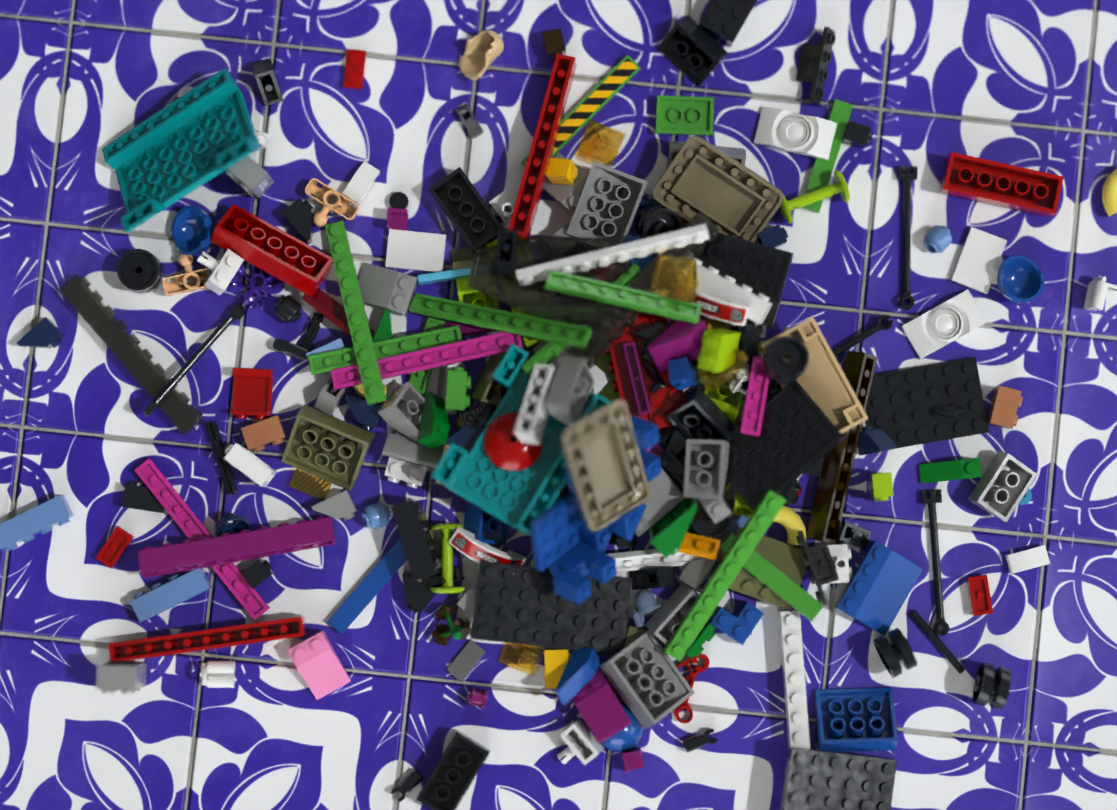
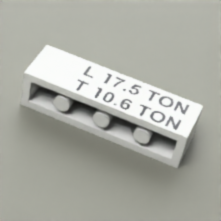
(533, 412)

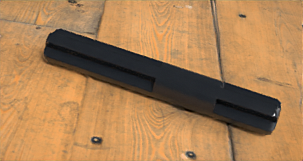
(219, 452)

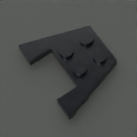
(672, 464)

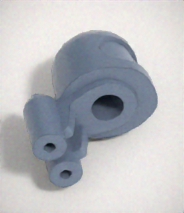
(645, 603)

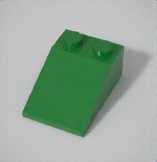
(671, 528)

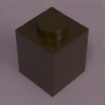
(553, 43)

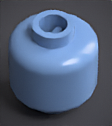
(937, 239)
(376, 515)

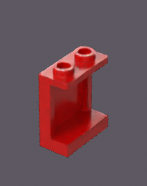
(252, 393)

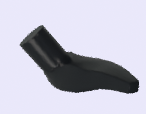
(659, 382)

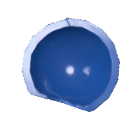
(192, 230)
(1020, 279)
(627, 737)

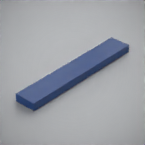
(369, 588)

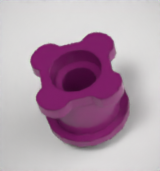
(477, 698)

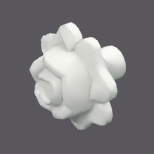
(262, 139)

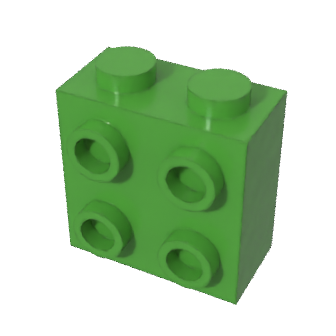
(456, 391)

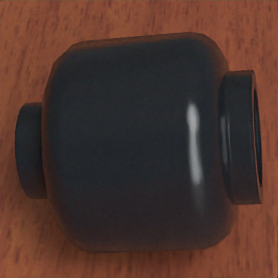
(287, 309)
(791, 493)

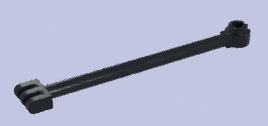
(907, 177)
(236, 313)
(847, 345)
(931, 501)

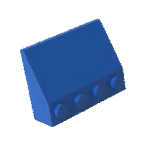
(878, 587)
(855, 720)

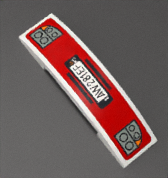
(722, 310)
(478, 551)

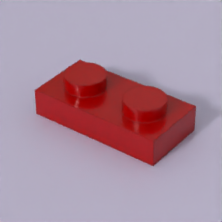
(354, 69)
(114, 547)
(979, 595)

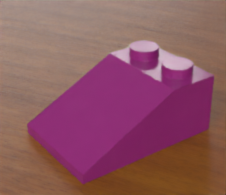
(678, 341)
(601, 708)

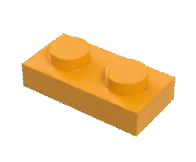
(700, 546)

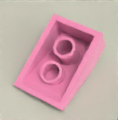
(319, 665)

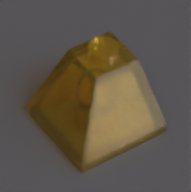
(600, 144)
(675, 278)
(522, 657)

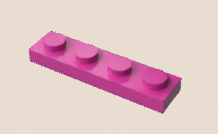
(755, 399)

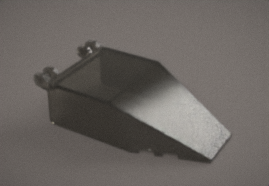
(544, 302)

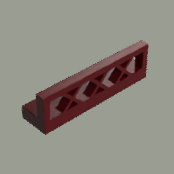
(330, 309)

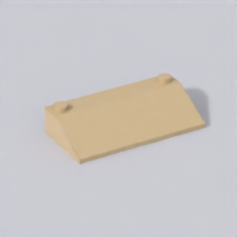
(824, 377)

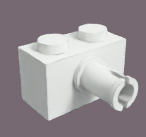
(503, 207)
(221, 270)
(840, 554)
(580, 743)

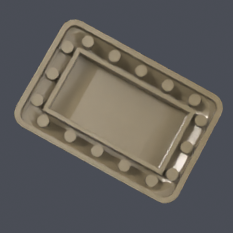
(720, 188)
(605, 465)

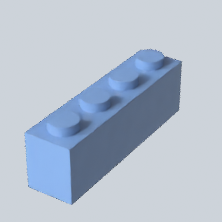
(34, 521)
(170, 594)

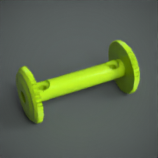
(816, 195)
(446, 558)

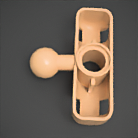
(340, 207)
(180, 280)

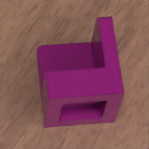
(397, 219)
(632, 759)

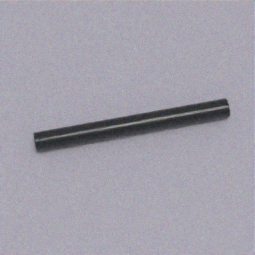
(937, 641)

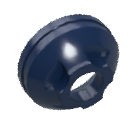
(234, 528)

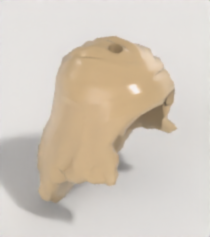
(480, 53)

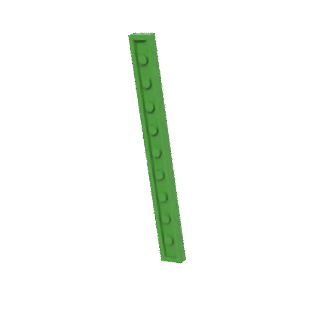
(355, 313)
(500, 320)
(724, 575)

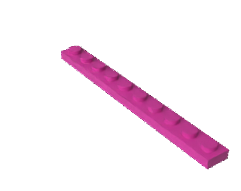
(431, 358)
(195, 530)

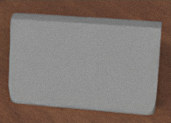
(466, 660)

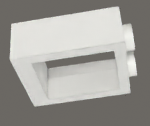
(249, 464)

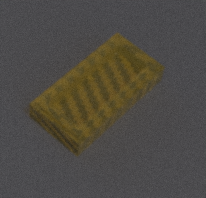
(310, 484)

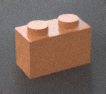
(1004, 407)
(264, 433)

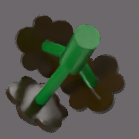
(458, 628)

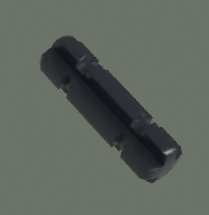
(312, 330)

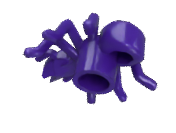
(258, 282)

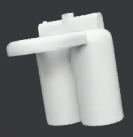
(1097, 293)
(735, 382)
(218, 674)

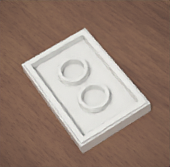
(415, 251)
(978, 260)

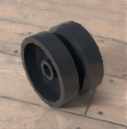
(656, 221)
(149, 278)
(793, 351)
(707, 528)
(895, 652)
(991, 686)

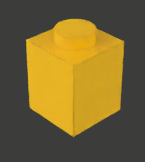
(561, 171)

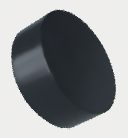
(399, 200)

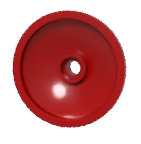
(502, 451)

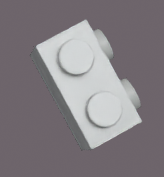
(405, 471)

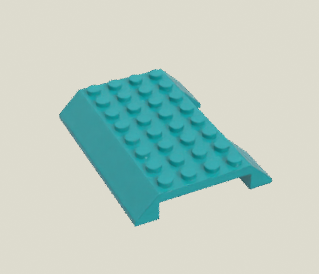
(181, 148)
(511, 495)

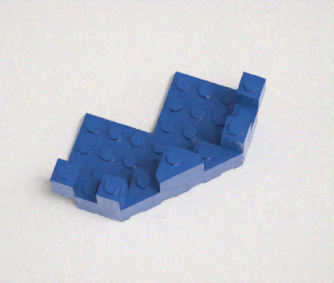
(573, 549)

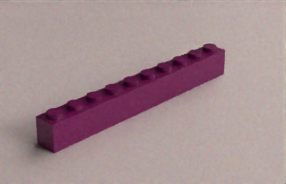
(236, 547)

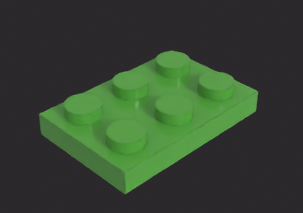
(684, 115)

